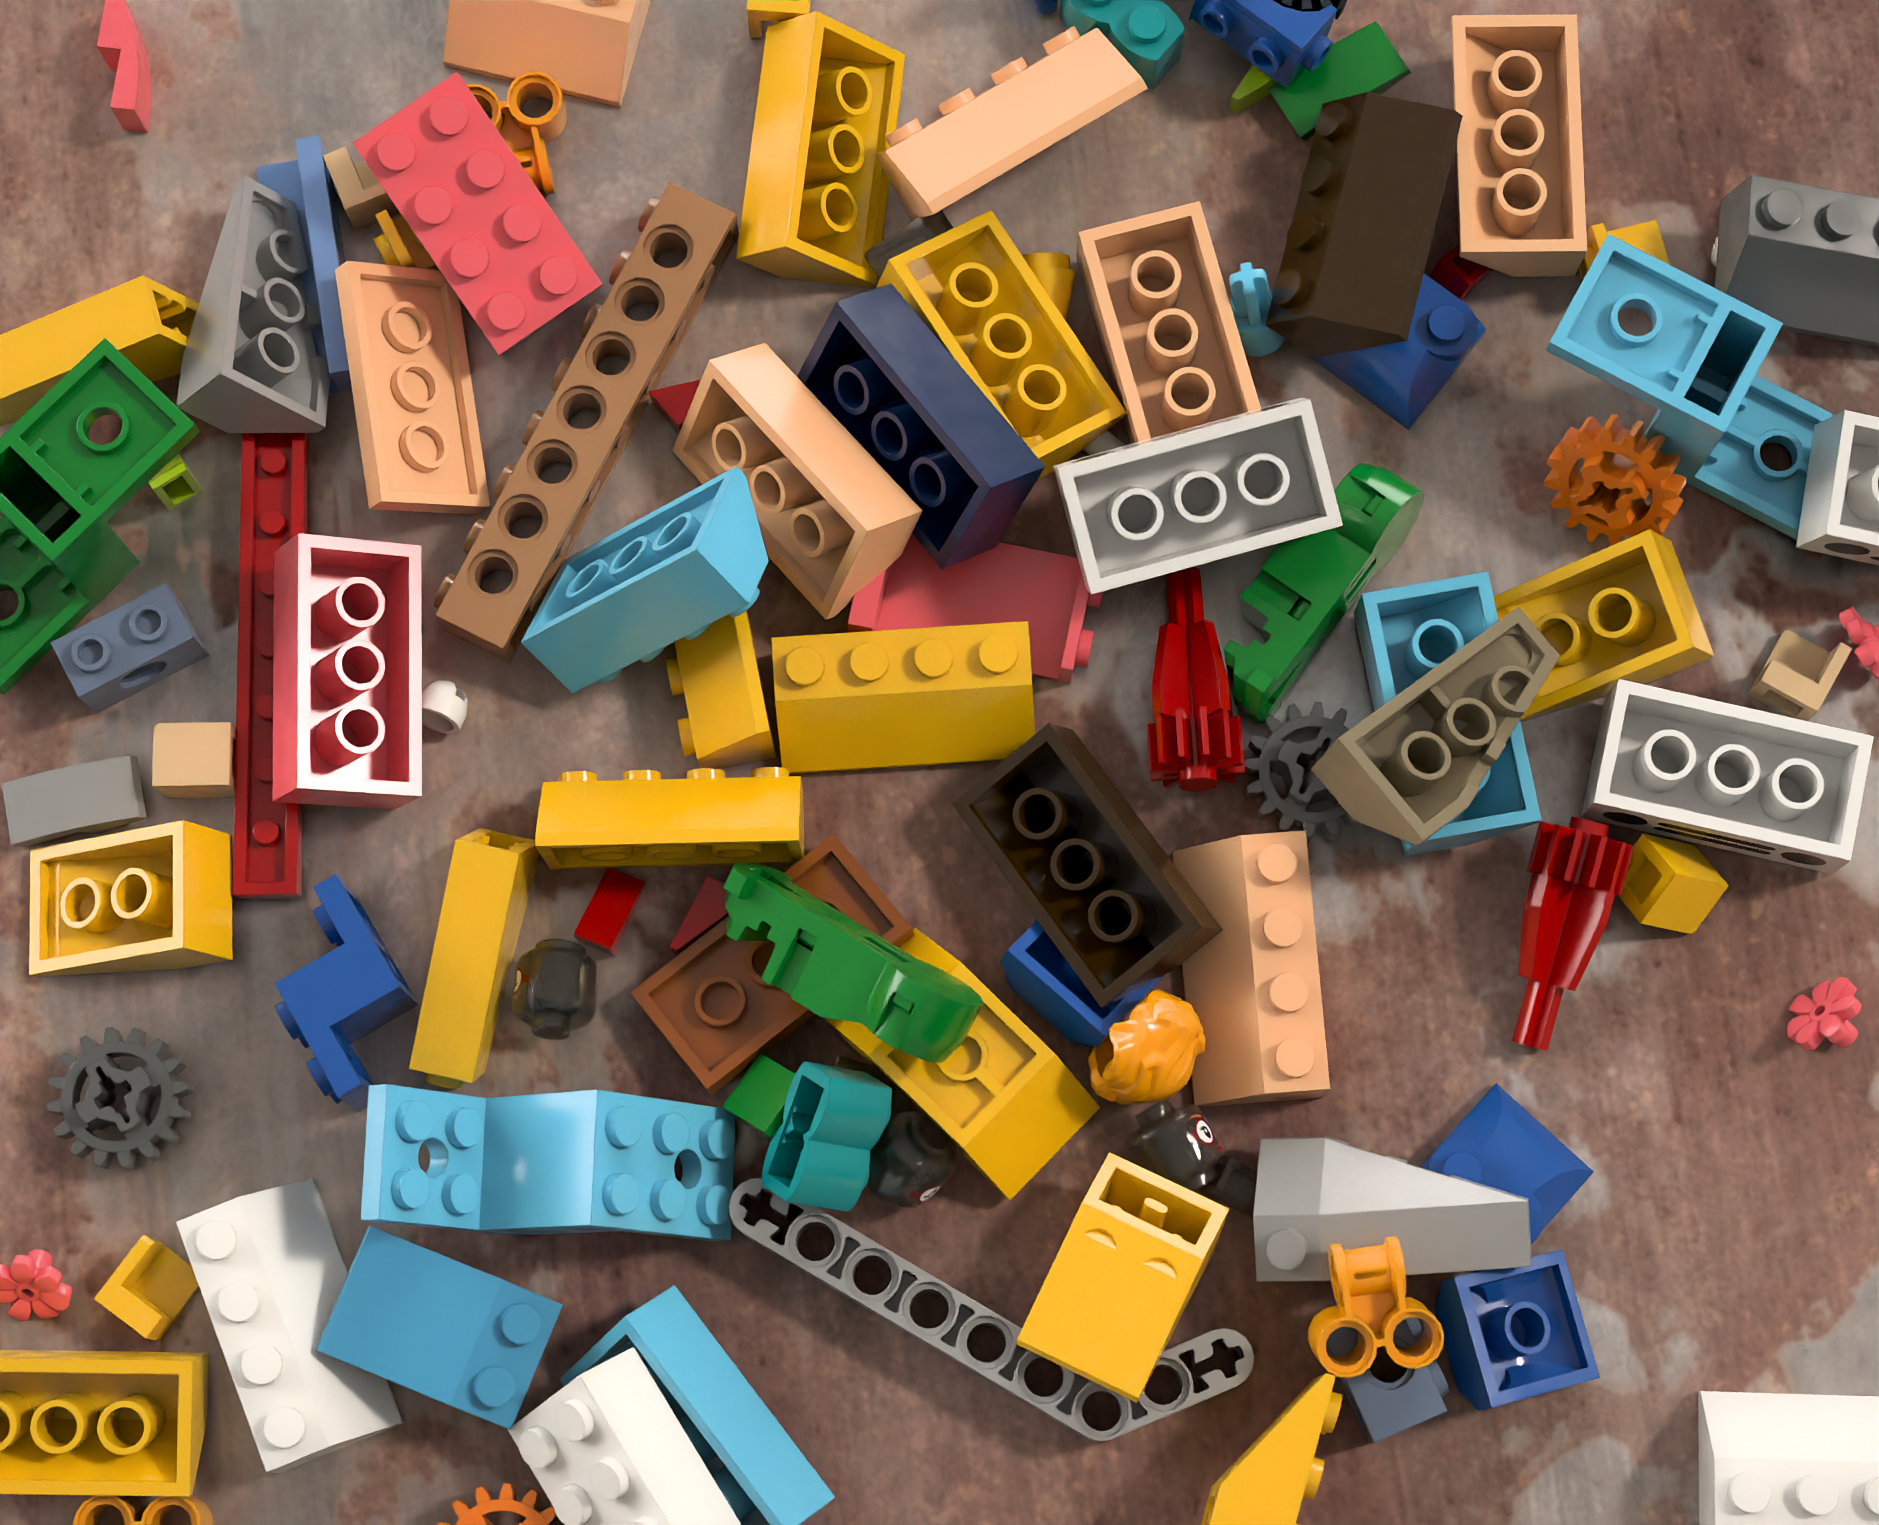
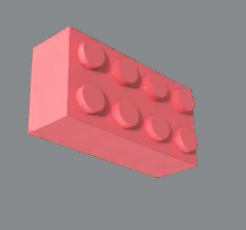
(477, 213)
(347, 673)

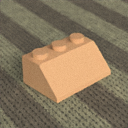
(576, 42)

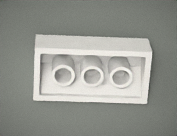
(269, 1289)
(1788, 1459)

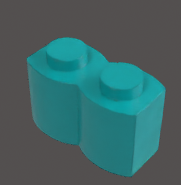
(1141, 30)
(826, 1136)

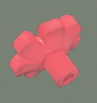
(1864, 635)
(1825, 1015)
(33, 1285)

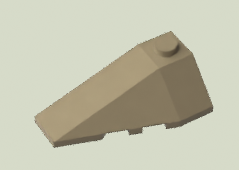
(1434, 742)

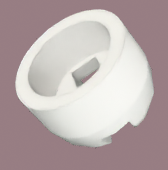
(444, 707)

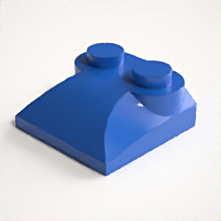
(1410, 373)
(1054, 990)
(1514, 1153)
(1514, 1332)

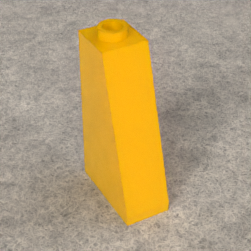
(136, 317)
(472, 955)

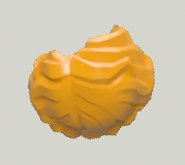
(1149, 1053)

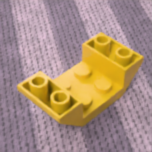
(996, 1095)

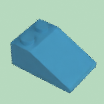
(439, 1327)

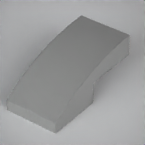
(74, 800)

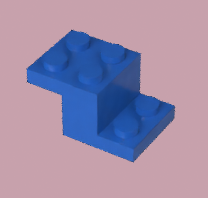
(343, 995)

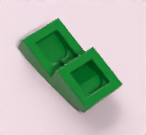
(1353, 66)

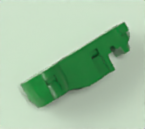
(1314, 582)
(846, 968)

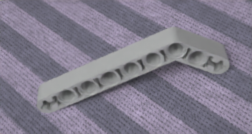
(966, 1314)

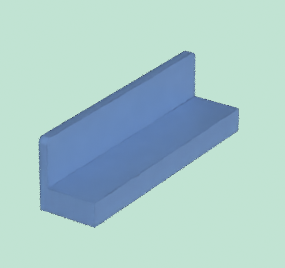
(312, 190)

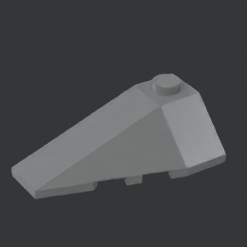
(252, 338)
(1333, 1193)

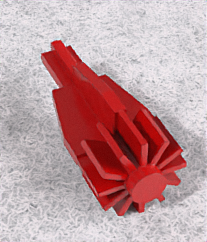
(1195, 726)
(1564, 916)

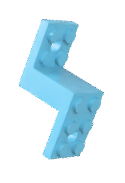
(1698, 375)
(548, 1163)

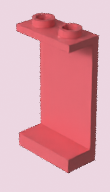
(986, 589)

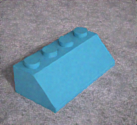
(651, 584)
(1405, 637)
(719, 1410)

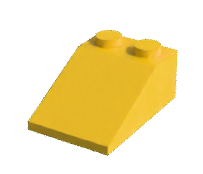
(1611, 620)
(132, 901)

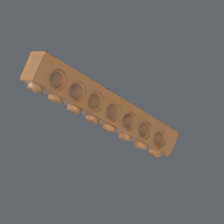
(672, 222)

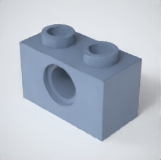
(129, 648)
(1395, 1406)

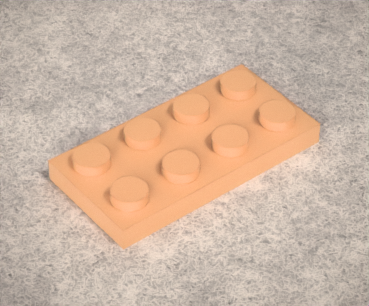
(411, 389)

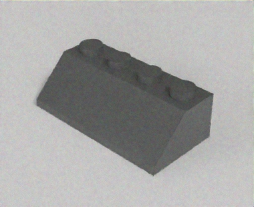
(1802, 257)

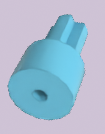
(1250, 310)

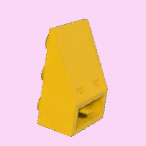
(1123, 1277)
(1280, 1465)

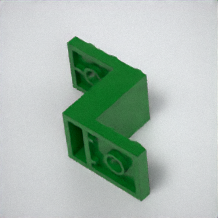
(63, 492)

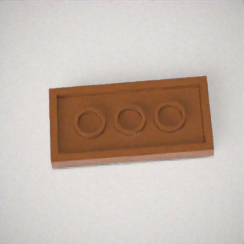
(713, 993)

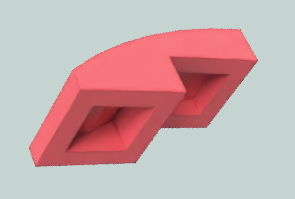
(126, 53)

